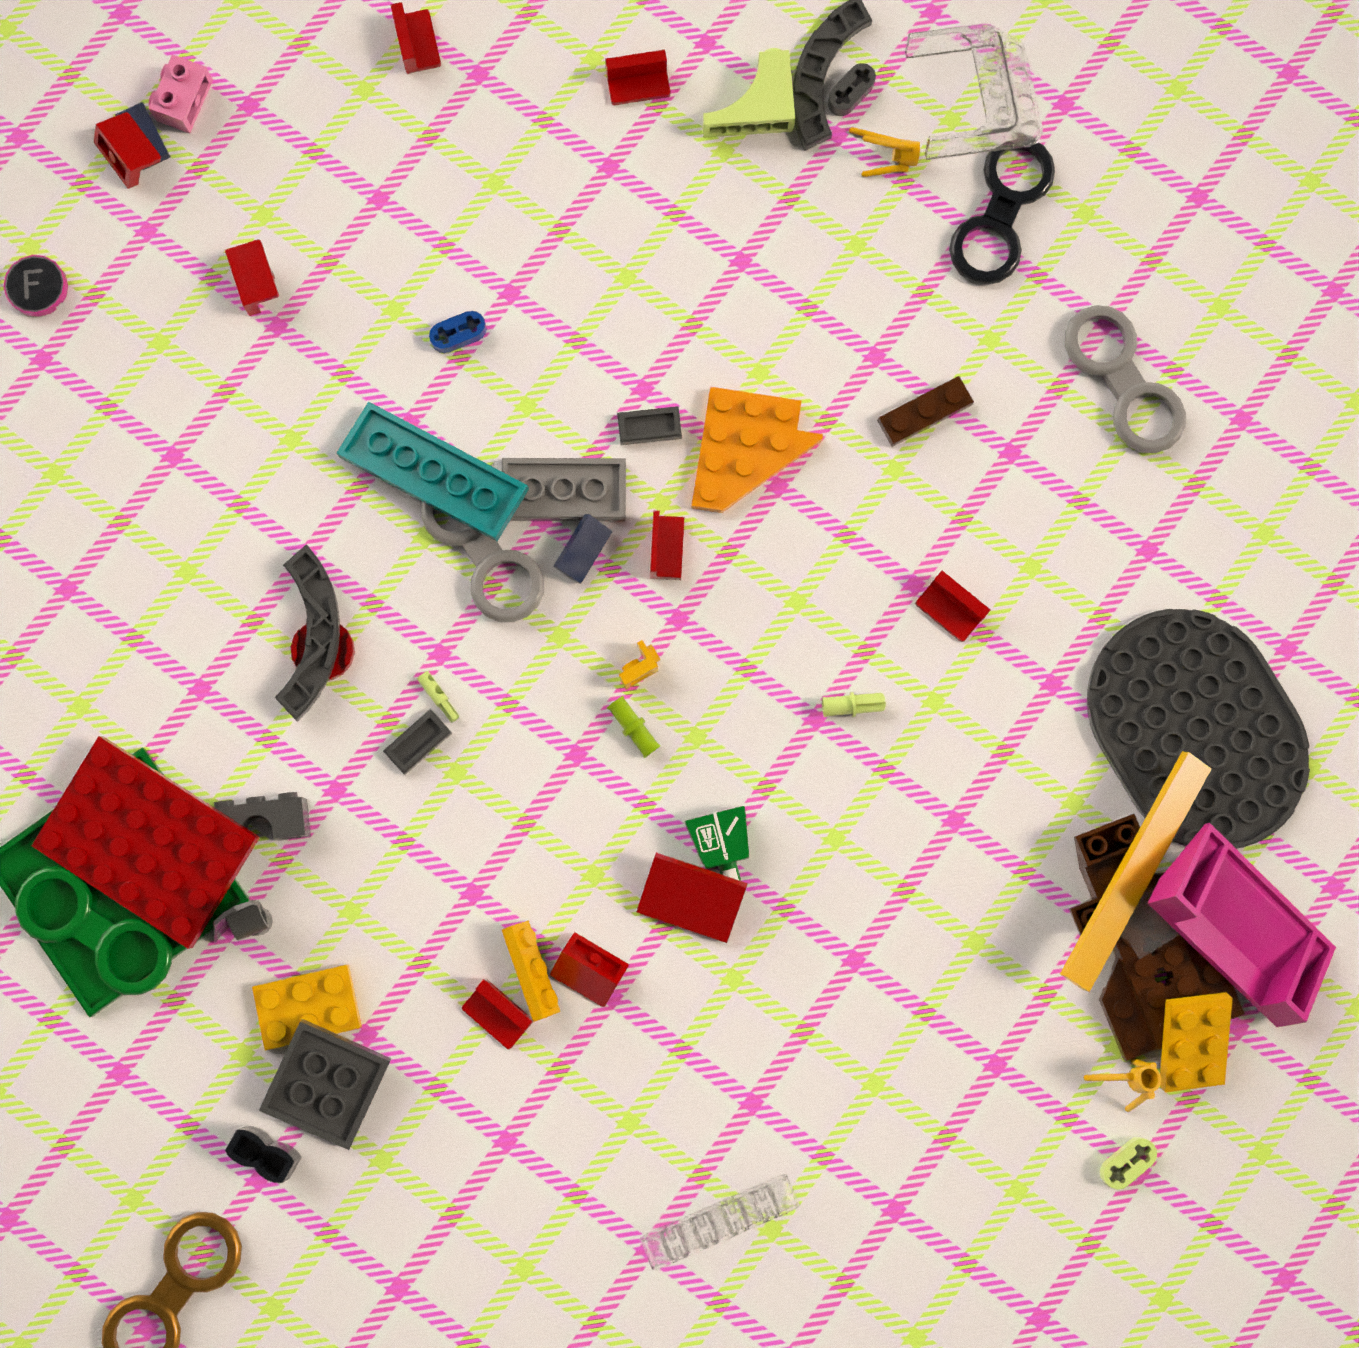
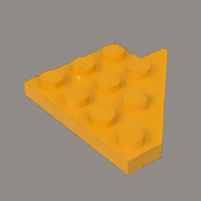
(745, 445)

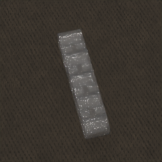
(719, 1222)

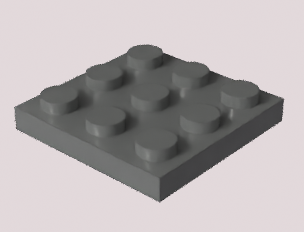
(325, 1084)

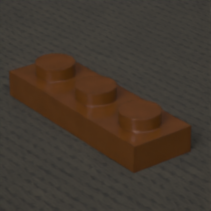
(925, 411)

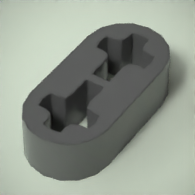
(856, 94)

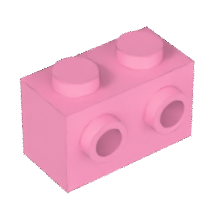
(180, 93)

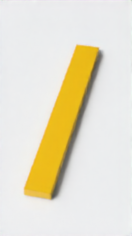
(1135, 871)

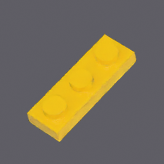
(531, 970)

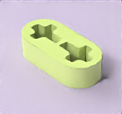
(1134, 1168)

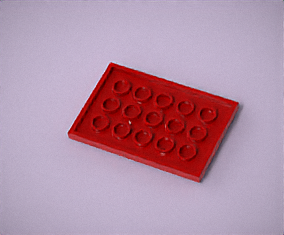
(145, 842)

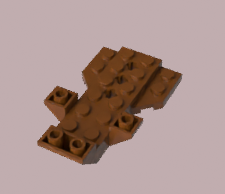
(1132, 996)

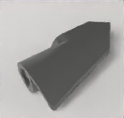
(244, 921)

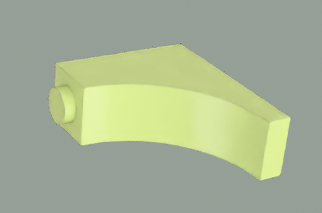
(764, 106)

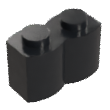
(256, 1149)

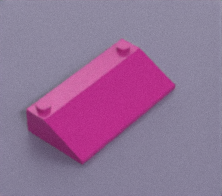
(1244, 927)

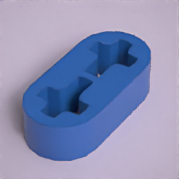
(455, 325)

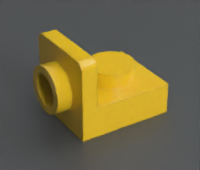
(637, 671)

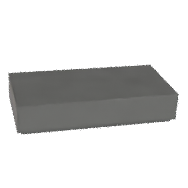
(649, 425)
(417, 742)

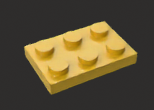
(318, 997)
(1195, 1042)

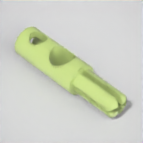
(437, 696)

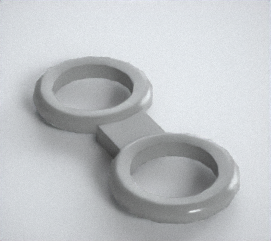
(1125, 379)
(486, 555)

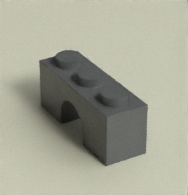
(286, 815)

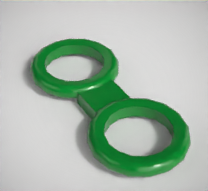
(93, 931)

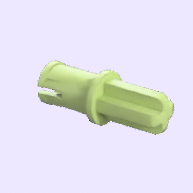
(853, 704)

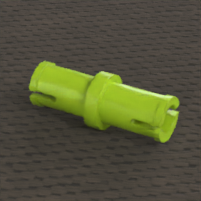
(633, 726)

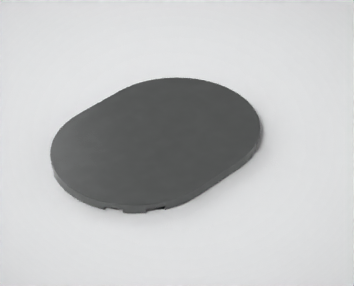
(1204, 690)

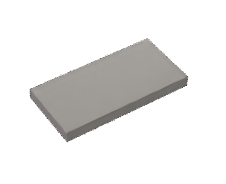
(570, 488)

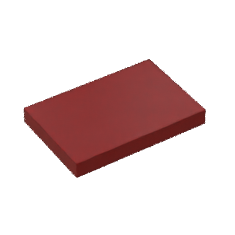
(691, 897)

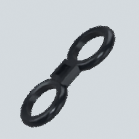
(1001, 215)

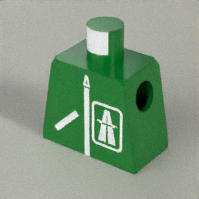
(721, 840)

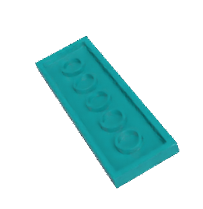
(433, 471)

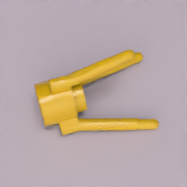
(904, 151)
(1141, 1079)

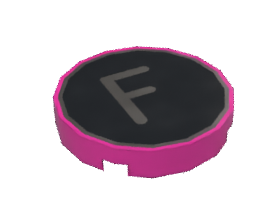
(35, 285)

